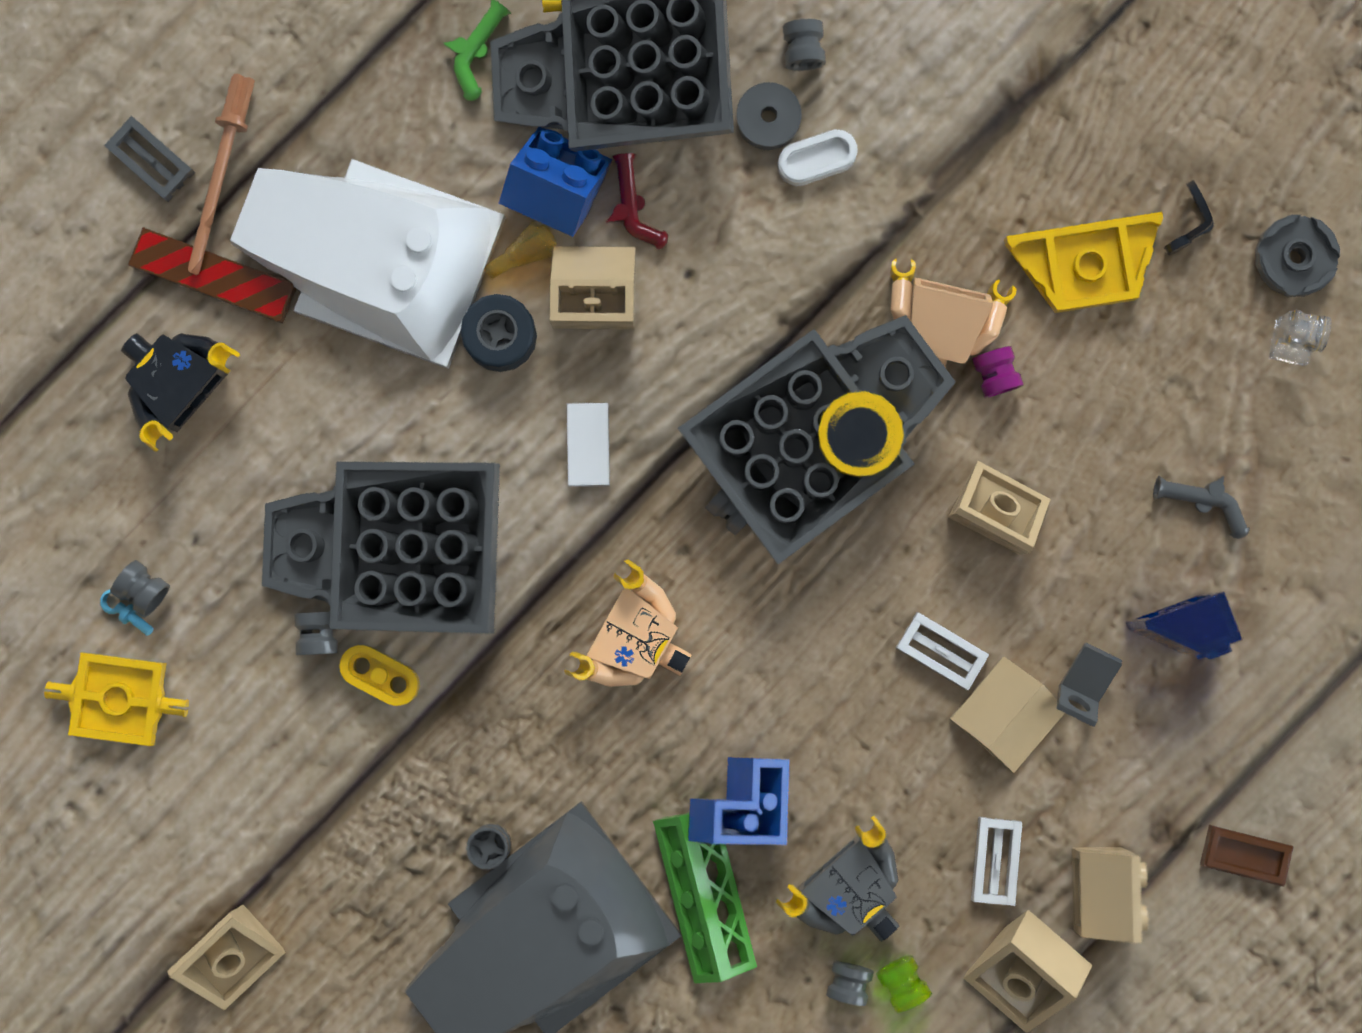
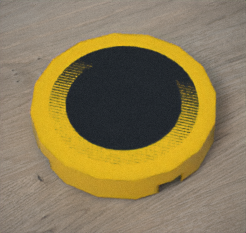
(860, 434)

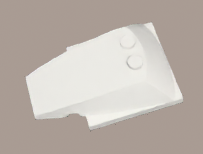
(372, 253)

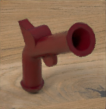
(631, 203)

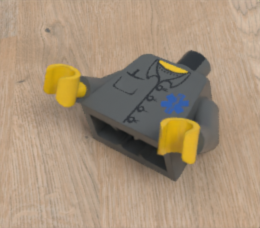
(850, 888)

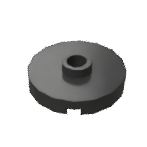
(1317, 250)

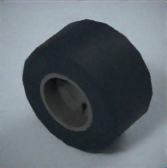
(493, 320)

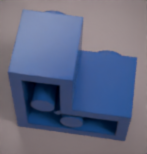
(753, 806)

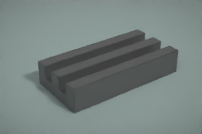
(175, 181)

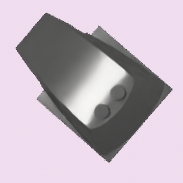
(619, 72)
(765, 430)
(392, 546)
(542, 935)

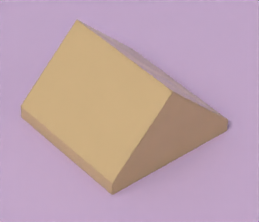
(1000, 509)
(1008, 714)
(228, 958)

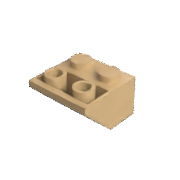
(592, 288)
(1108, 894)

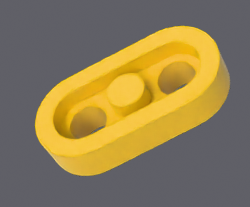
(379, 677)

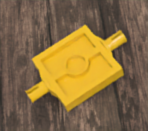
(117, 699)

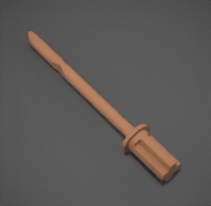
(232, 121)

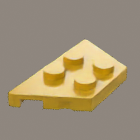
(1088, 261)

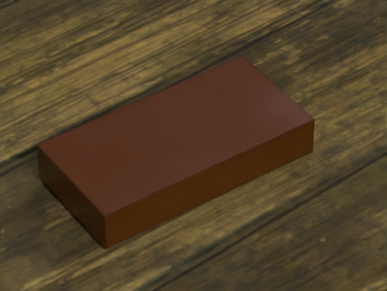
(1246, 855)

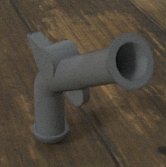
(1204, 499)

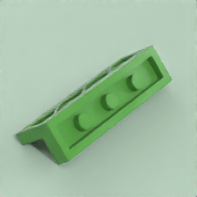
(697, 901)

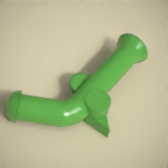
(475, 47)

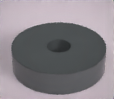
(773, 98)

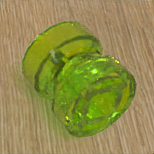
(904, 984)

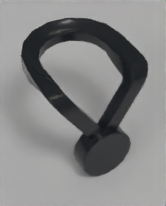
(1185, 240)

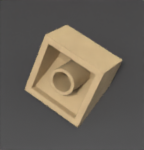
(1029, 972)

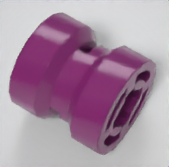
(997, 371)

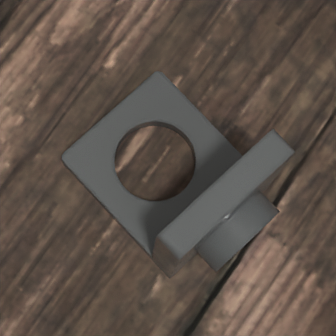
(1087, 683)

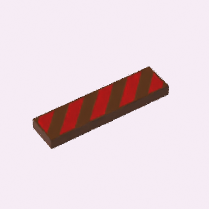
(217, 277)

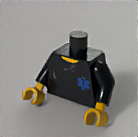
(172, 380)

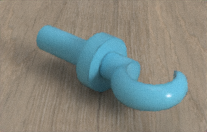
(126, 613)

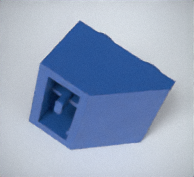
(553, 181)

